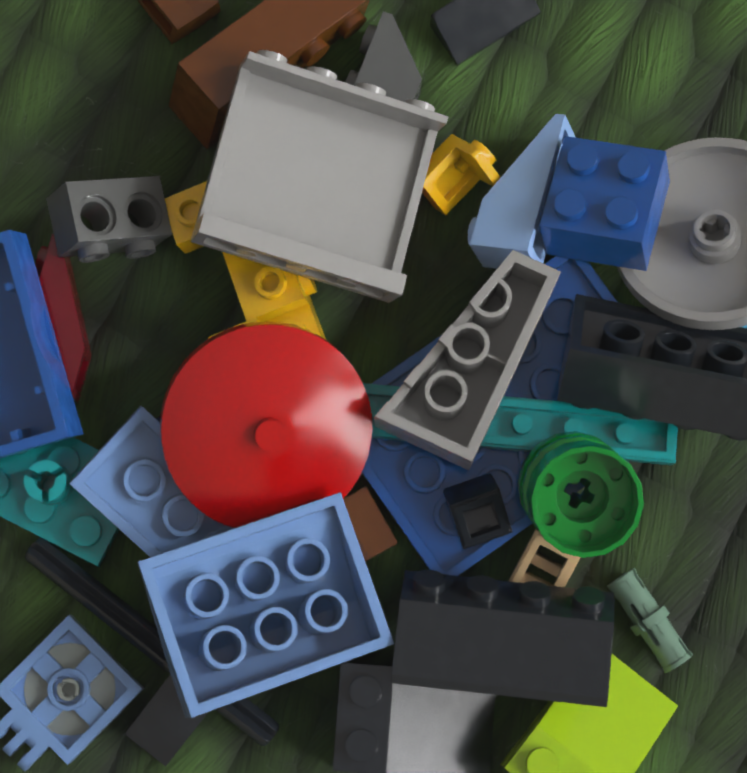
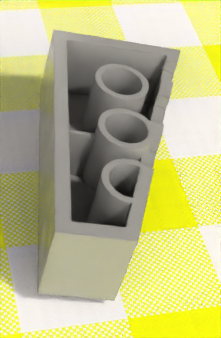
(465, 375)

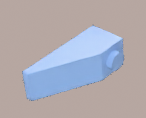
(515, 204)

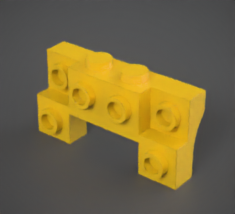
(261, 289)

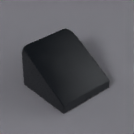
(477, 510)

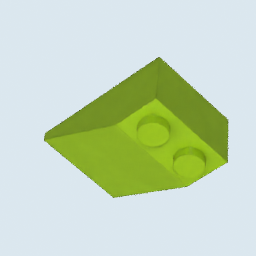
(595, 737)

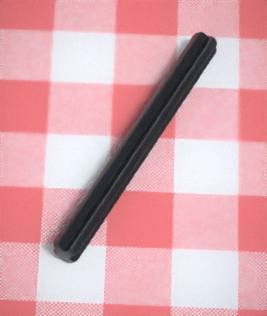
(134, 629)

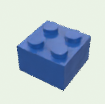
(605, 203)

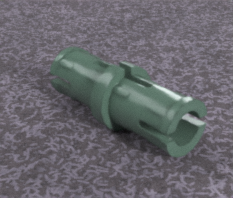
(650, 620)

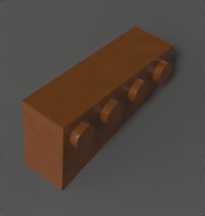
(289, 27)

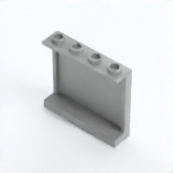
(318, 176)

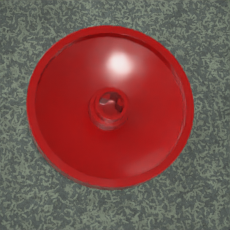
(264, 422)

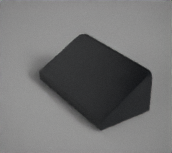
(473, 25)

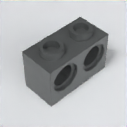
(107, 208)

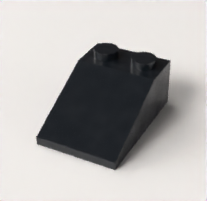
(408, 726)

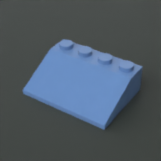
(263, 605)

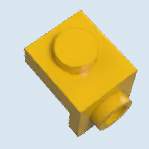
(456, 170)

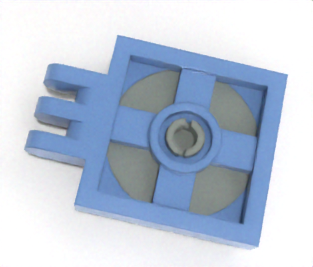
(64, 694)

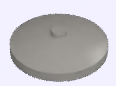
(701, 239)

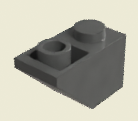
(387, 61)

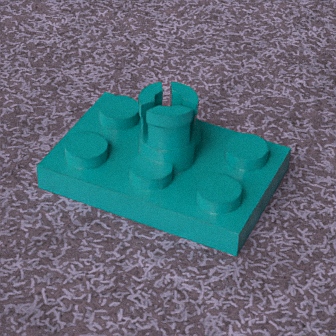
(41, 500)

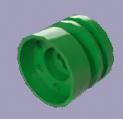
(588, 521)

